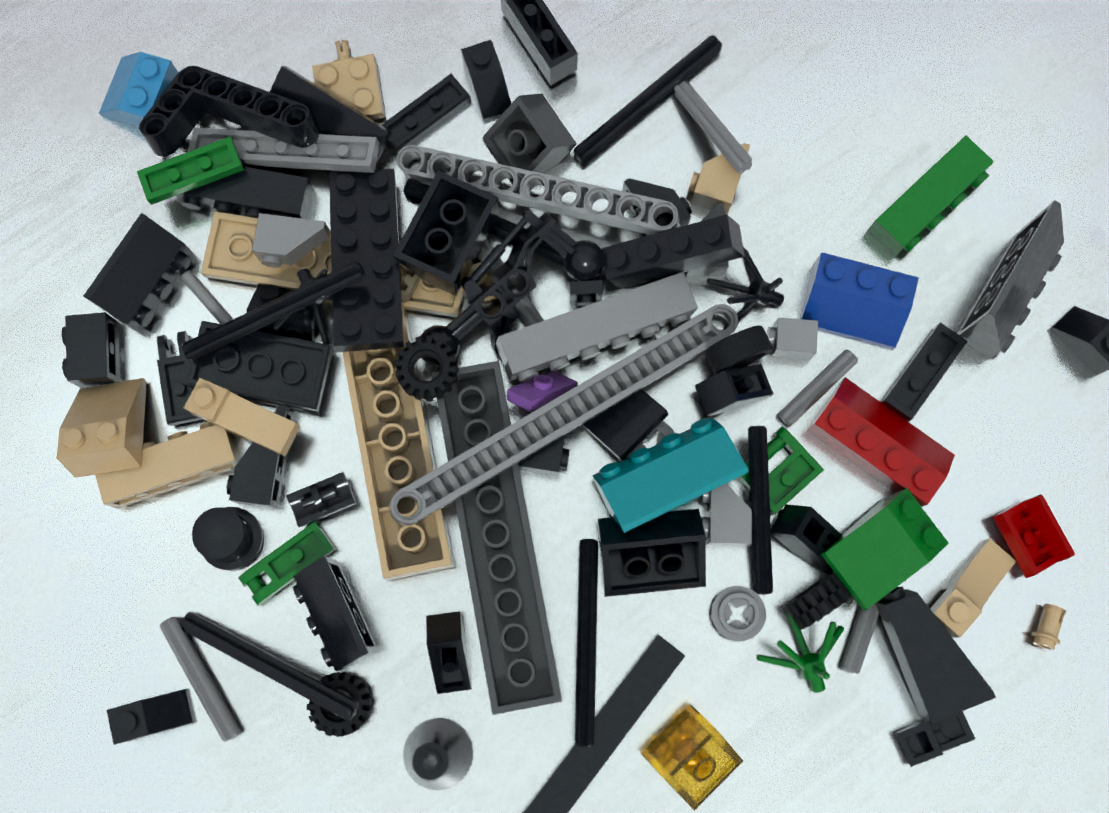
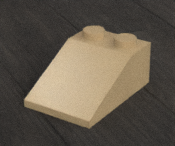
(104, 429)

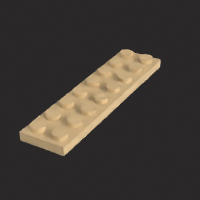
(231, 259)

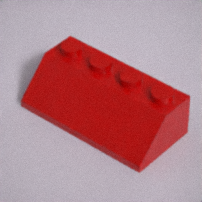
(882, 442)

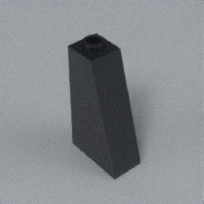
(930, 659)

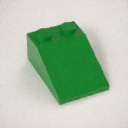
(885, 548)

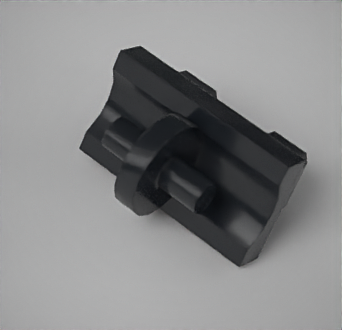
(321, 499)

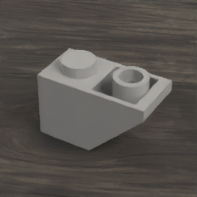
(727, 518)

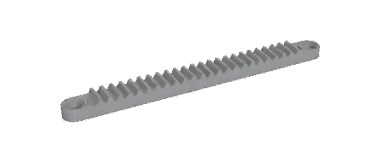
(562, 415)

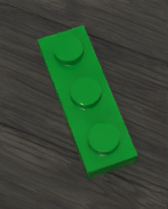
(190, 170)

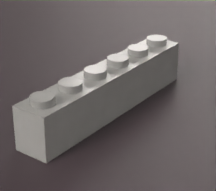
(595, 327)

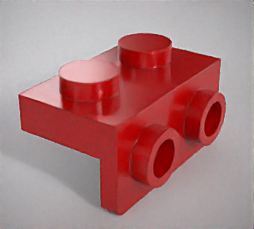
(1033, 535)

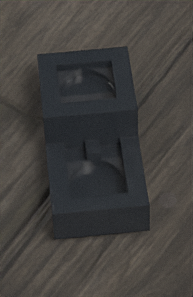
(927, 741)

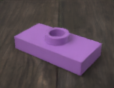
(540, 390)

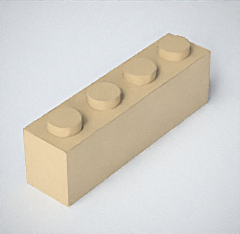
(171, 464)

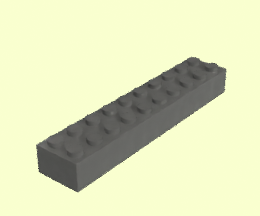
(499, 552)

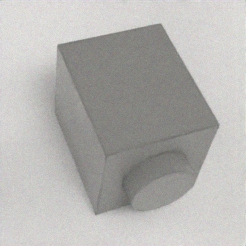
(793, 338)

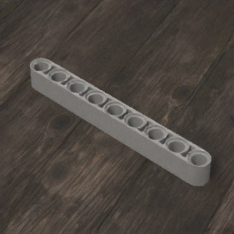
(555, 187)

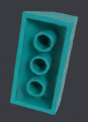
(669, 473)

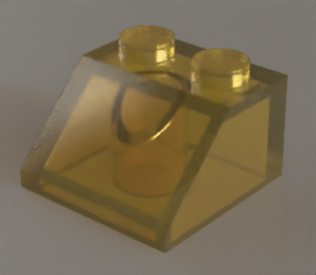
(692, 756)

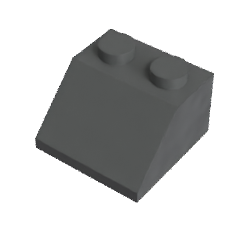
(529, 135)

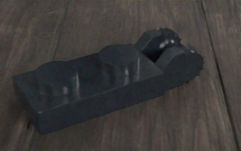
(173, 378)

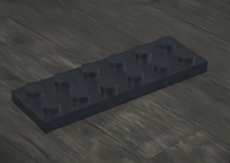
(366, 233)

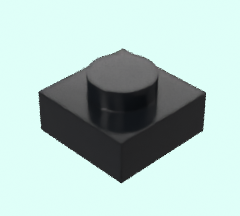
(585, 292)

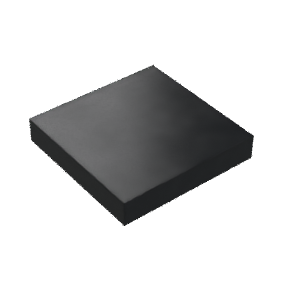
(627, 423)

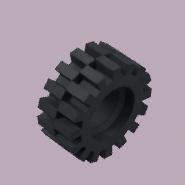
(418, 350)
(817, 601)
(338, 726)

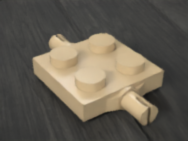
(352, 81)

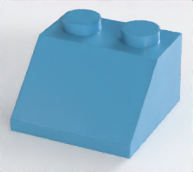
(137, 87)

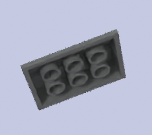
(1015, 283)

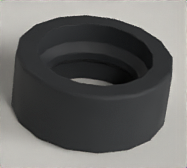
(739, 349)

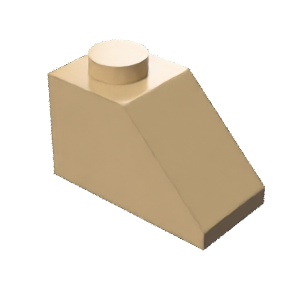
(715, 183)

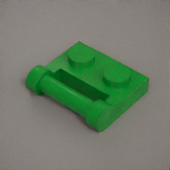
(791, 474)

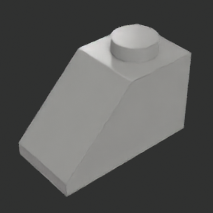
(286, 239)

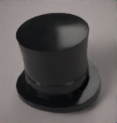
(227, 537)

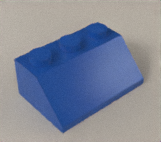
(859, 299)

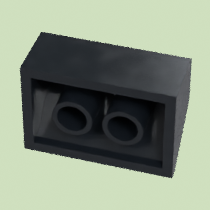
(447, 232)
(139, 273)
(654, 555)
(333, 614)

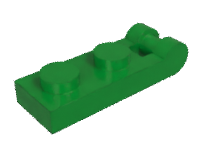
(286, 562)

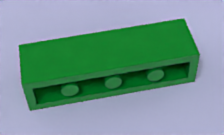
(931, 195)

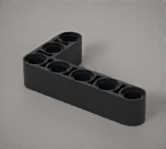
(204, 91)

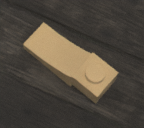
(241, 417)
(972, 587)

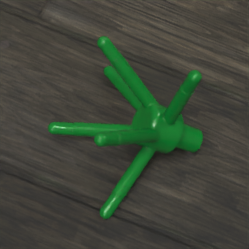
(809, 664)

